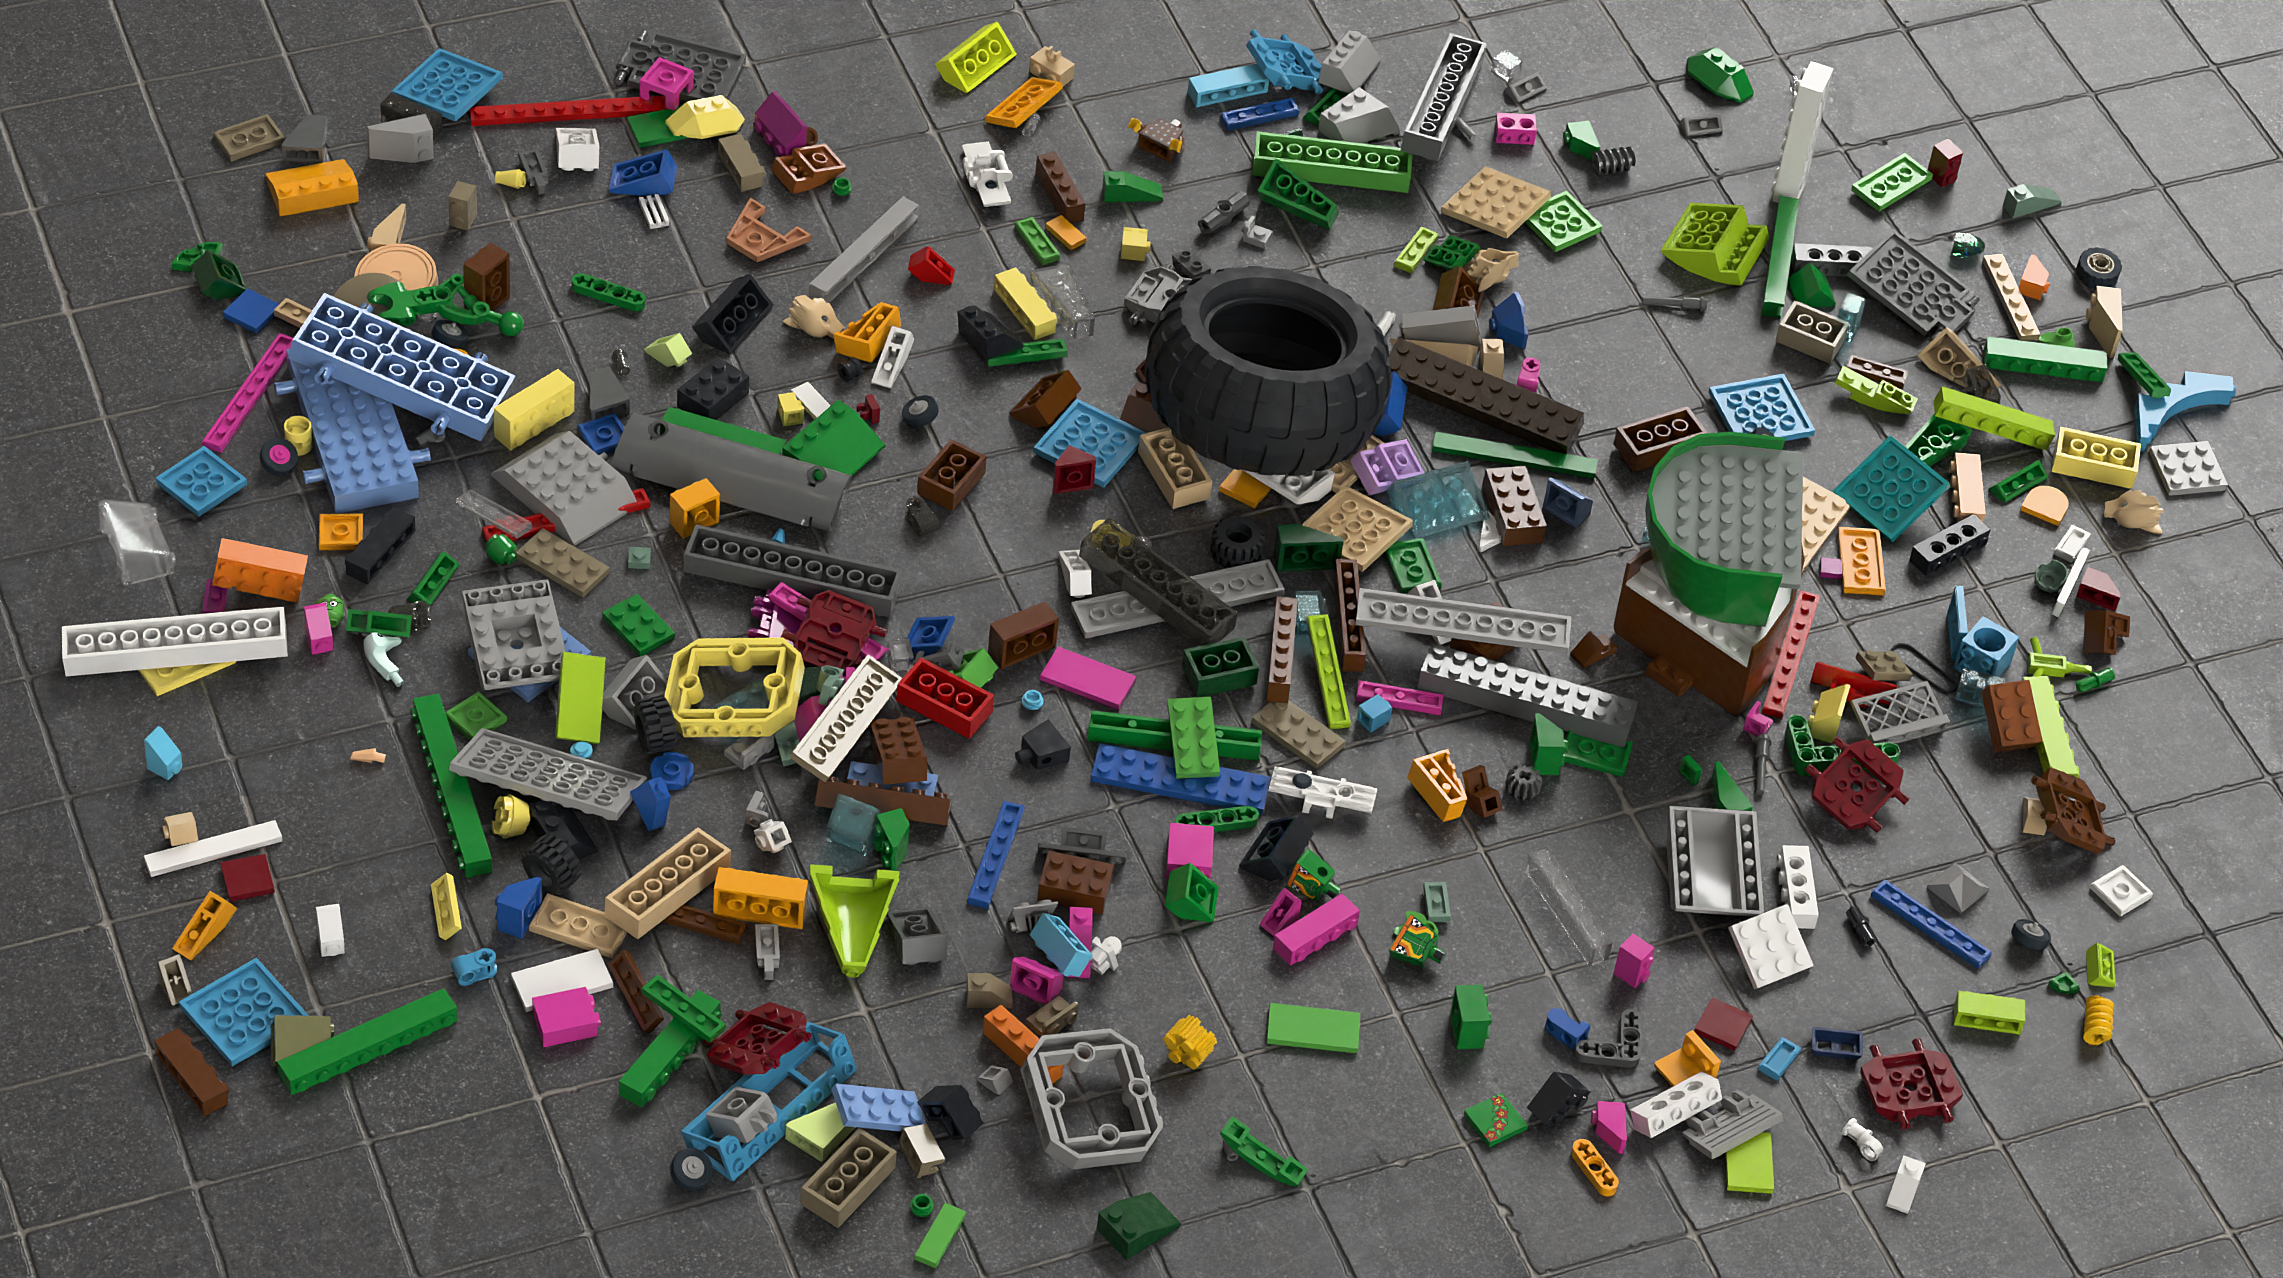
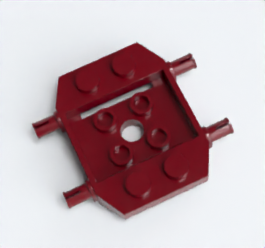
(828, 611)
(1854, 808)
(755, 1049)
(1890, 1073)

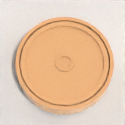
(403, 262)

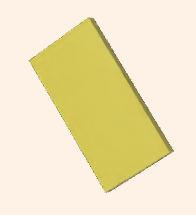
(169, 678)

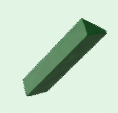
(1329, 99)
(2019, 482)
(434, 579)

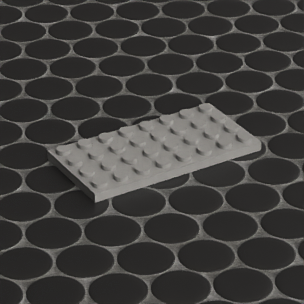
(547, 774)

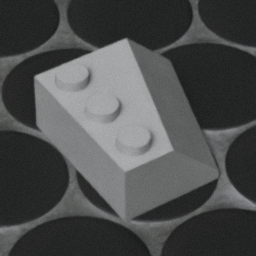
(1358, 119)

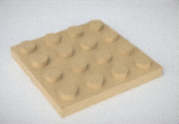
(1496, 202)
(1362, 523)

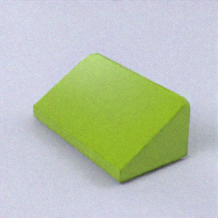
(2100, 966)

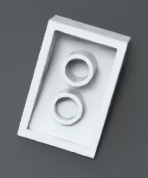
(577, 148)

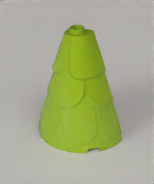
(853, 913)

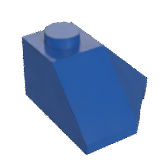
(1509, 322)
(652, 802)

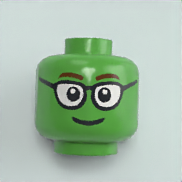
(335, 608)

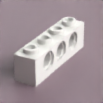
(1798, 884)
(1676, 1104)

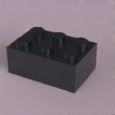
(713, 390)

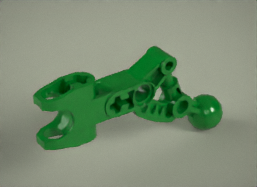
(405, 304)

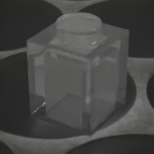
(1506, 66)
(900, 655)

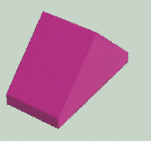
(1282, 912)

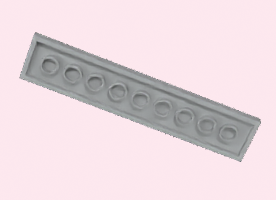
(1231, 585)
(1463, 620)

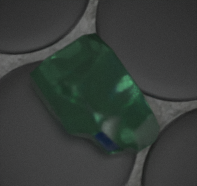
(1967, 245)

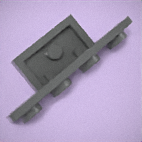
(1084, 844)

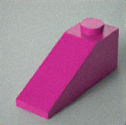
(1081, 925)

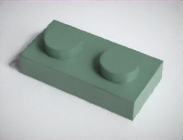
(1436, 901)

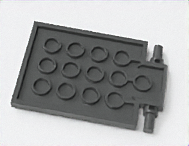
(713, 66)
(1914, 286)

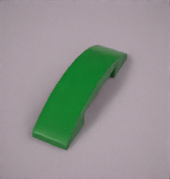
(1260, 1156)

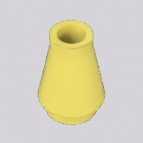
(511, 178)

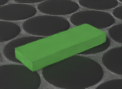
(1037, 241)
(940, 1235)

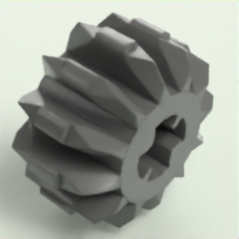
(1523, 782)

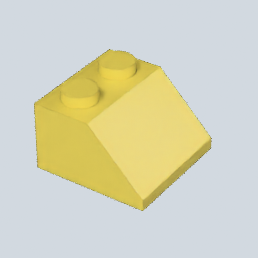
(1828, 713)

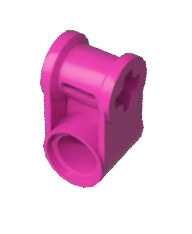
(1529, 374)

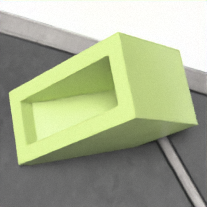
(669, 350)

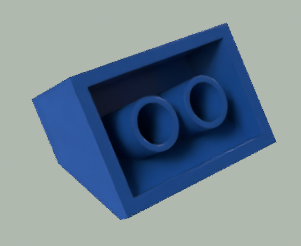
(1394, 407)

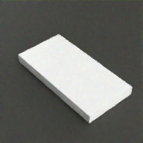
(562, 975)

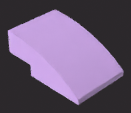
(1385, 465)

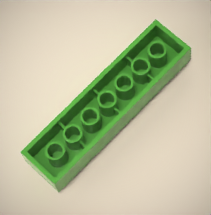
(1335, 161)

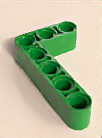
(1821, 757)

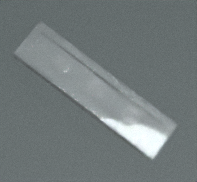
(494, 513)

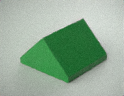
(1811, 287)

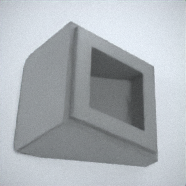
(996, 1079)

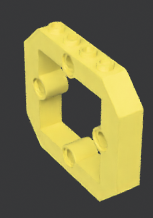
(740, 653)

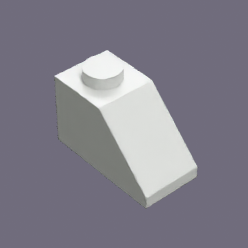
(330, 930)
(1905, 1184)

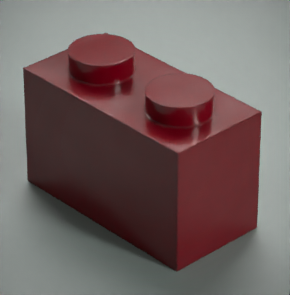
(1945, 162)

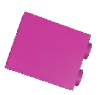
(1190, 845)
(565, 1016)

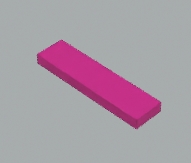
(1401, 697)

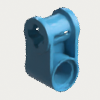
(473, 967)

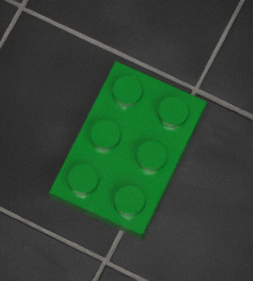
(638, 625)

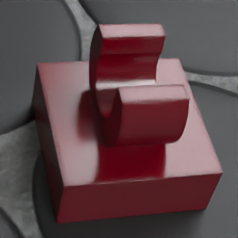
(870, 409)

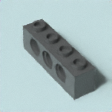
(1829, 259)

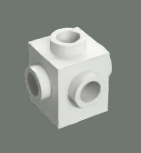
(772, 836)

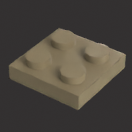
(1883, 666)

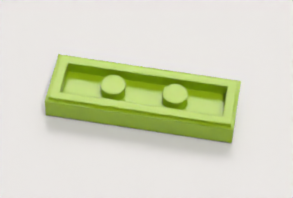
(1416, 250)

